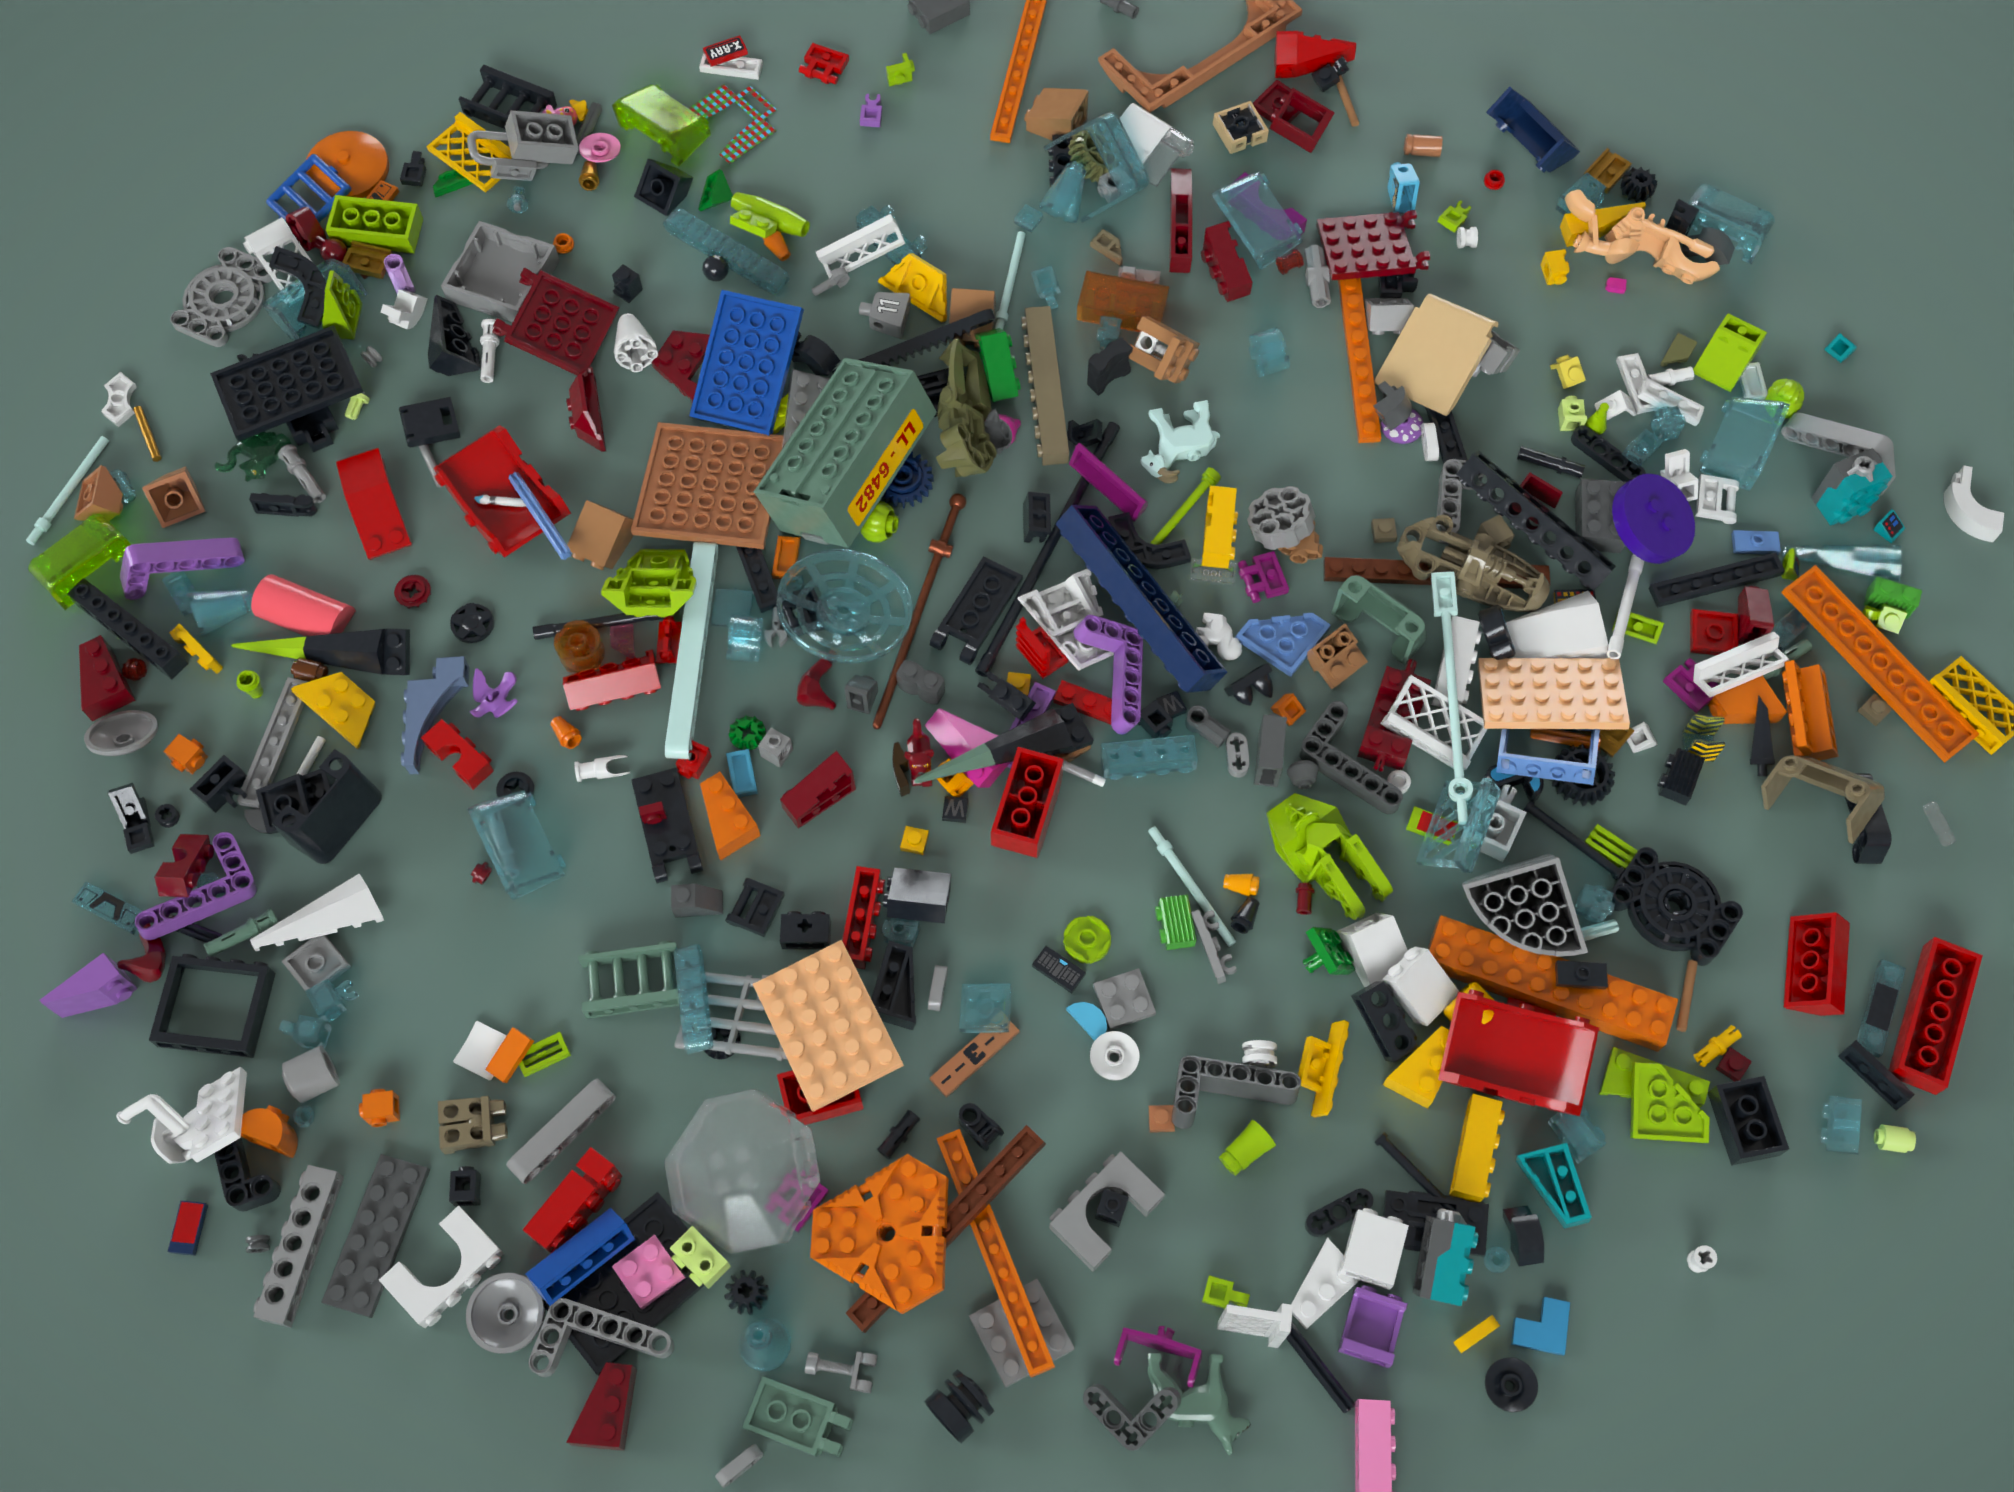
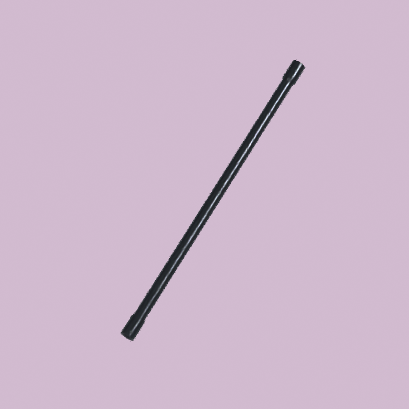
(989, 657)

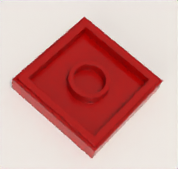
(1713, 631)

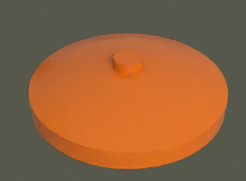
(356, 157)

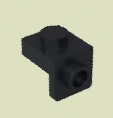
(1086, 434)

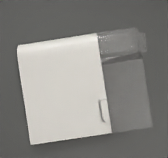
(1155, 142)

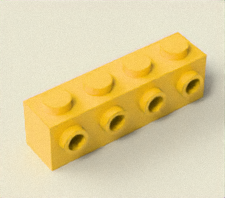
(1476, 1149)

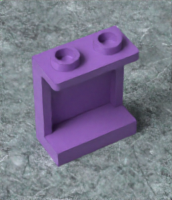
(1372, 1326)

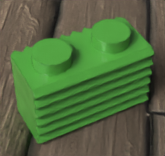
(1893, 594)
(1176, 922)

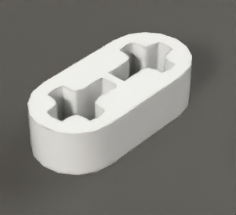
(1429, 442)

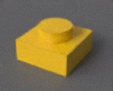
(1020, 681)
(914, 840)

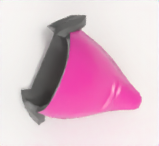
(1001, 429)

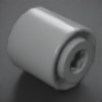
(310, 1074)

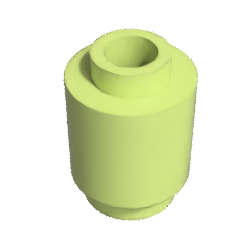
(1894, 1138)

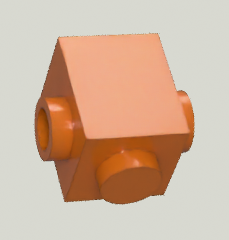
(186, 754)
(379, 1107)

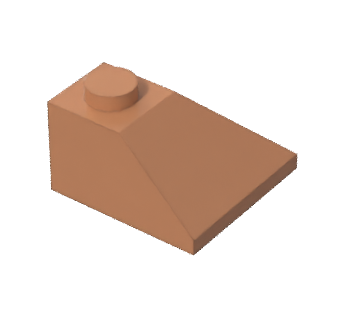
(99, 496)
(174, 497)

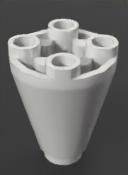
(633, 344)

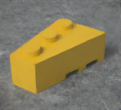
(1420, 1071)

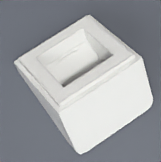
(1641, 738)

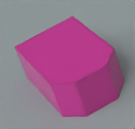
(1616, 285)

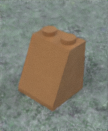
(1057, 111)
(968, 302)
(600, 535)

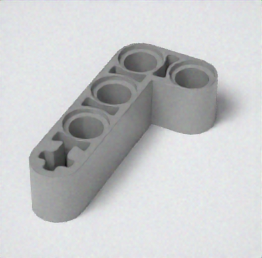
(1452, 500)

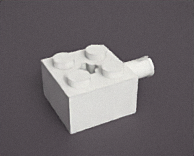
(1506, 824)

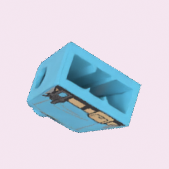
(1403, 179)

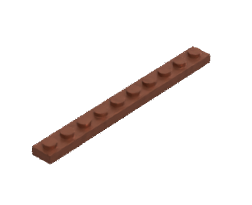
(1392, 571)
(965, 1209)

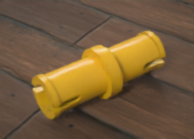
(1717, 1046)

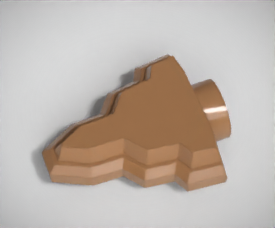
(1307, 549)

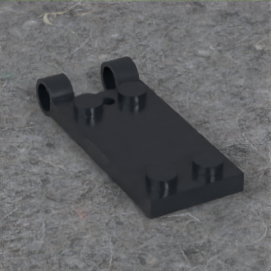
(977, 608)
(672, 831)

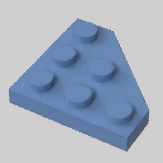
(1283, 639)

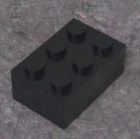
(1748, 1120)

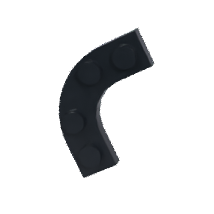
(312, 280)
(1150, 555)

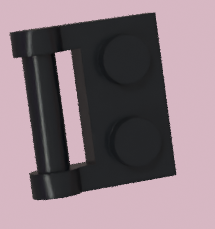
(761, 911)

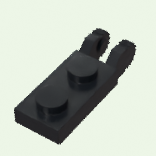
(283, 504)
(1008, 697)

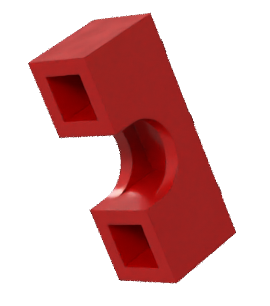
(445, 740)

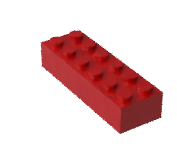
(1935, 1015)

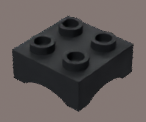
(1108, 365)

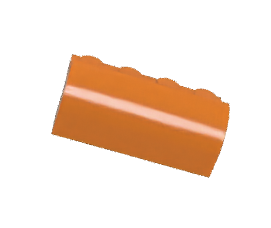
(1809, 711)

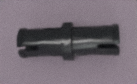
(898, 1134)

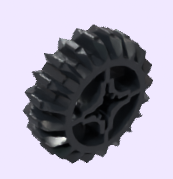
(1587, 792)

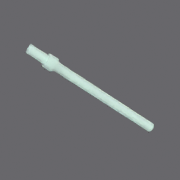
(1002, 315)
(43, 524)
(1165, 848)

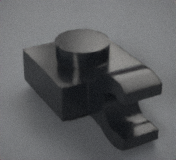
(1329, 76)
(414, 172)

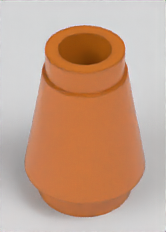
(777, 246)
(566, 733)

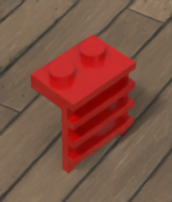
(1039, 649)

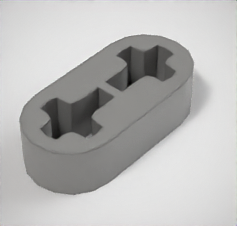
(1232, 755)
(937, 988)
(739, 1465)

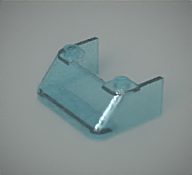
(286, 304)

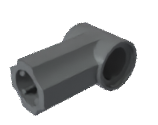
(1208, 727)

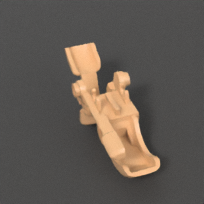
(1641, 234)

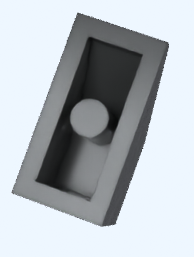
(861, 693)
(696, 900)

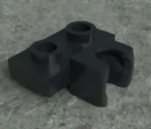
(1395, 285)

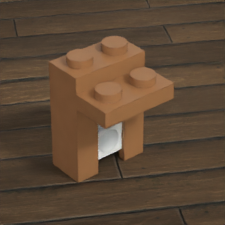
(1175, 357)

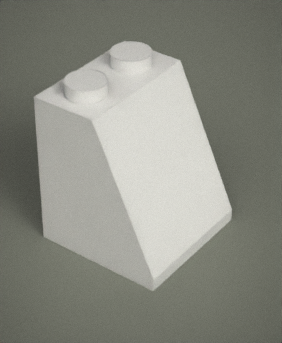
(1374, 946)

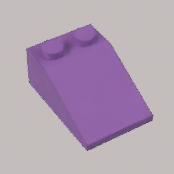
(90, 988)

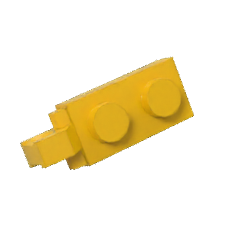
(193, 647)

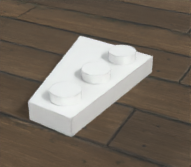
(1321, 1286)

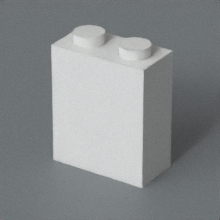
(1421, 985)
(1374, 1248)

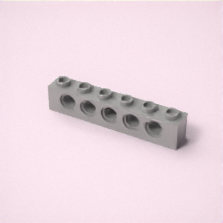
(311, 1234)

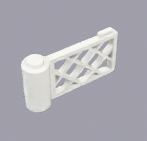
(264, 242)

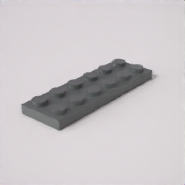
(375, 1235)

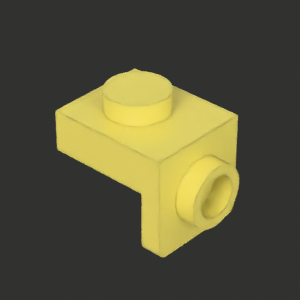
(1569, 370)

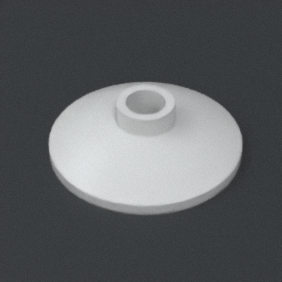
(1120, 1045)

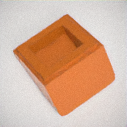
(1289, 707)

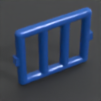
(301, 174)

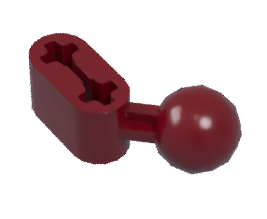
(311, 235)

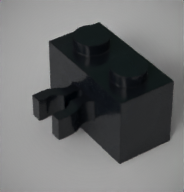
(220, 784)

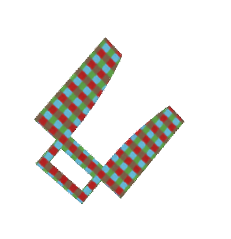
(751, 134)

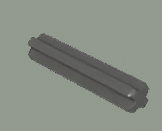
(589, 122)

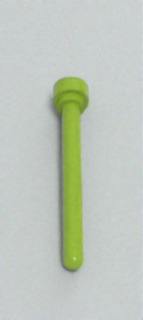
(1209, 478)

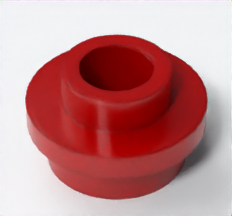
(1494, 179)

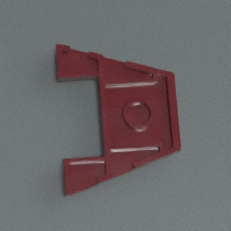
(681, 358)

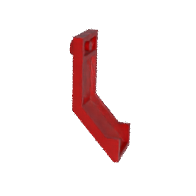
(372, 503)

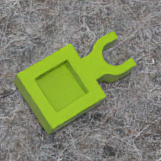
(1453, 217)

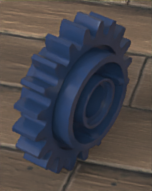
(918, 482)

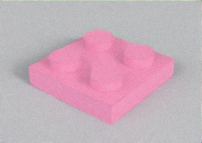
(648, 1272)

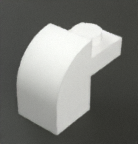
(406, 309)
(1677, 471)

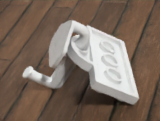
(202, 1130)

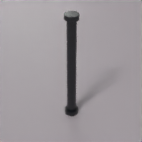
(1574, 840)
(1411, 1169)

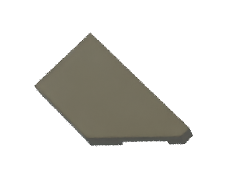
(1108, 246)

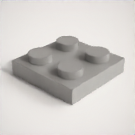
(1124, 999)

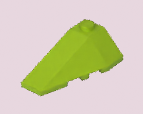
(341, 307)

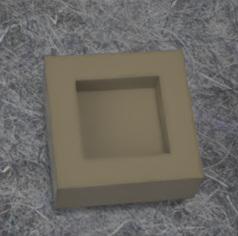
(1384, 530)
(1875, 709)

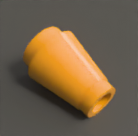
(1242, 883)

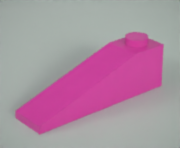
(959, 737)

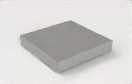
(316, 962)

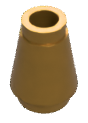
(589, 176)

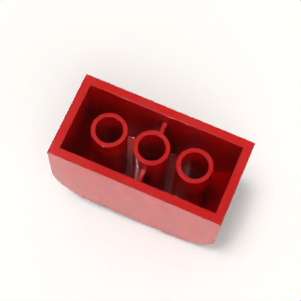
(1027, 802)

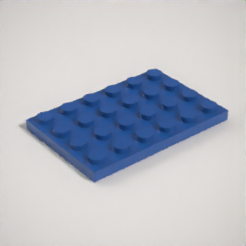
(746, 362)

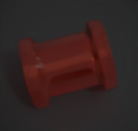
(1289, 261)

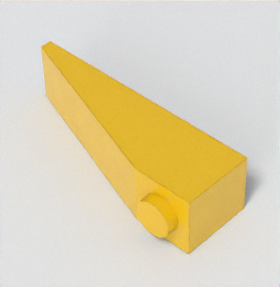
(1606, 217)

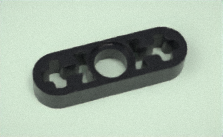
(1319, 1215)

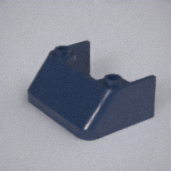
(1532, 130)

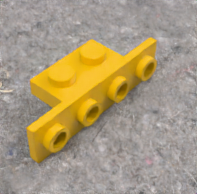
(1321, 1066)

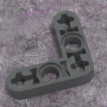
(1136, 1424)

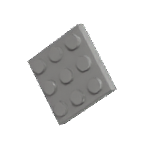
(999, 1339)

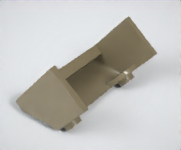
(1856, 788)

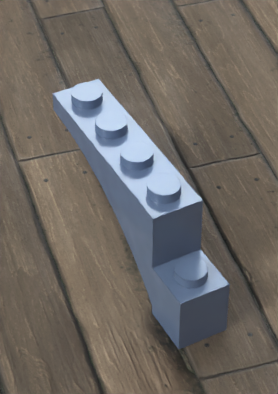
(426, 701)

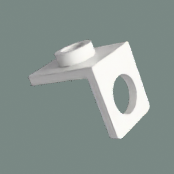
(1618, 403)

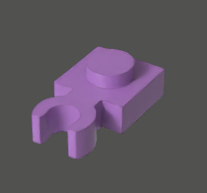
(871, 112)

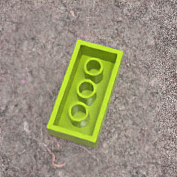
(375, 223)

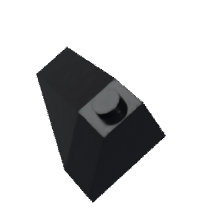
(449, 343)

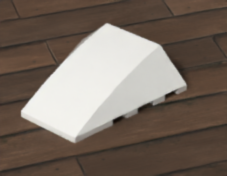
(1061, 610)
(1561, 630)

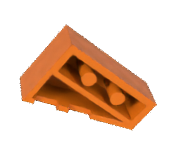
(728, 817)

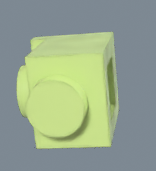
(1571, 413)

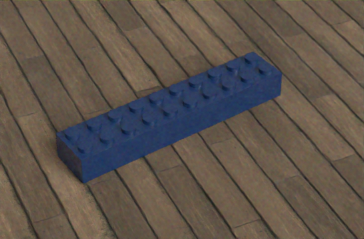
(1141, 598)

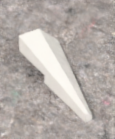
(341, 907)

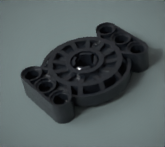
(1691, 891)

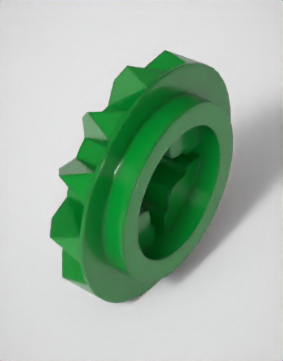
(750, 741)

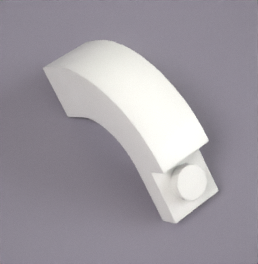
(1969, 514)

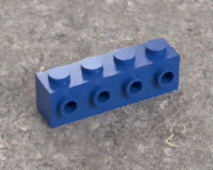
(580, 1256)

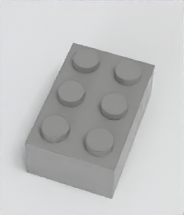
(541, 137)

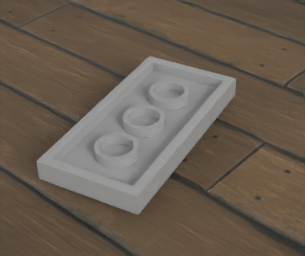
(803, 392)

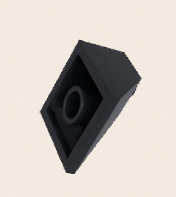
(662, 186)

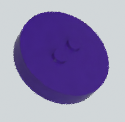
(1653, 518)

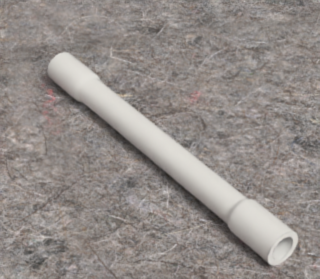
(1617, 640)

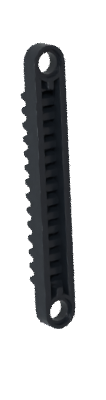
(930, 339)

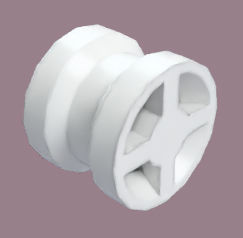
(1467, 237)

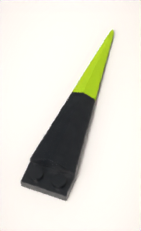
(367, 651)

